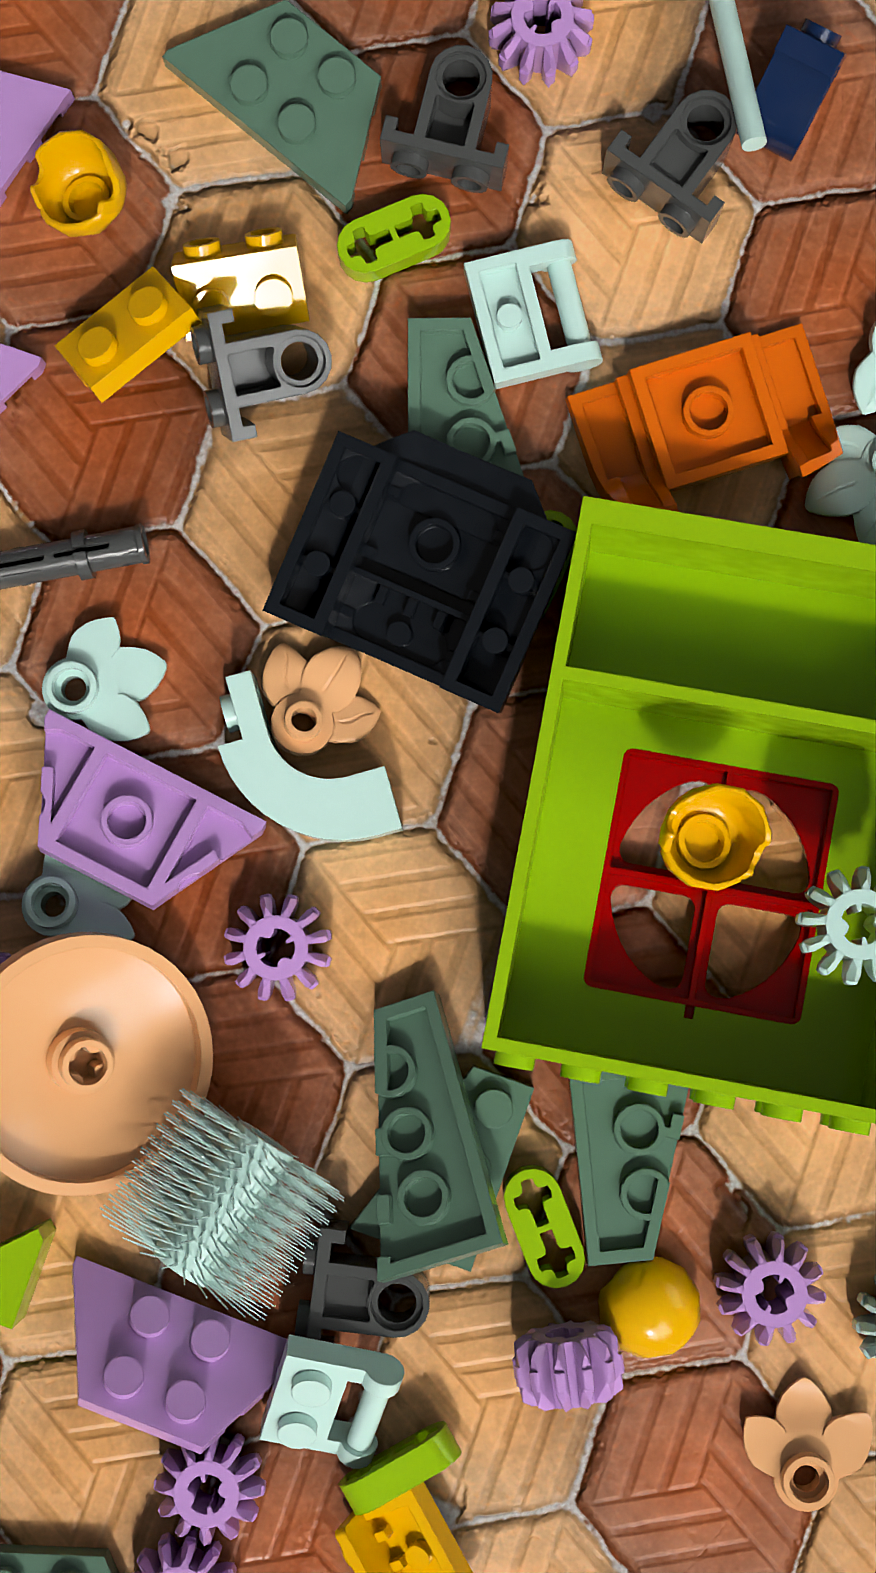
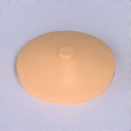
(91, 1060)

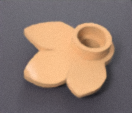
(323, 691)
(811, 1436)

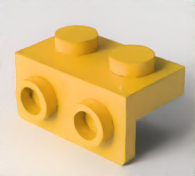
(252, 277)
(127, 334)
(401, 1538)

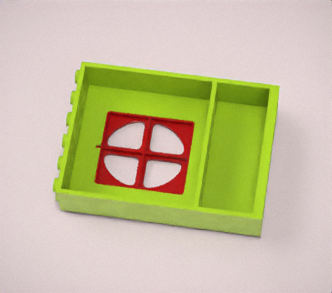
(676, 664)

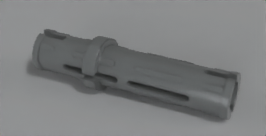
(79, 555)

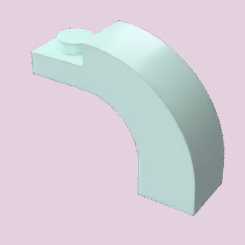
(320, 808)

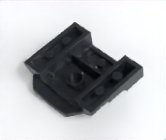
(424, 563)

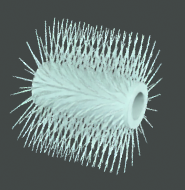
(222, 1204)

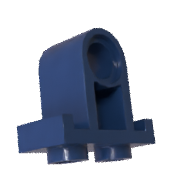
(797, 84)

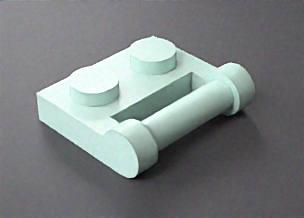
(512, 318)
(310, 1391)

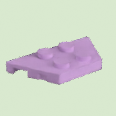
(131, 818)
(165, 1358)

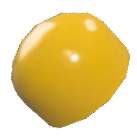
(78, 184)
(714, 836)
(650, 1307)

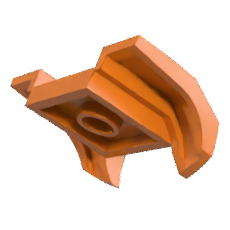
(706, 418)

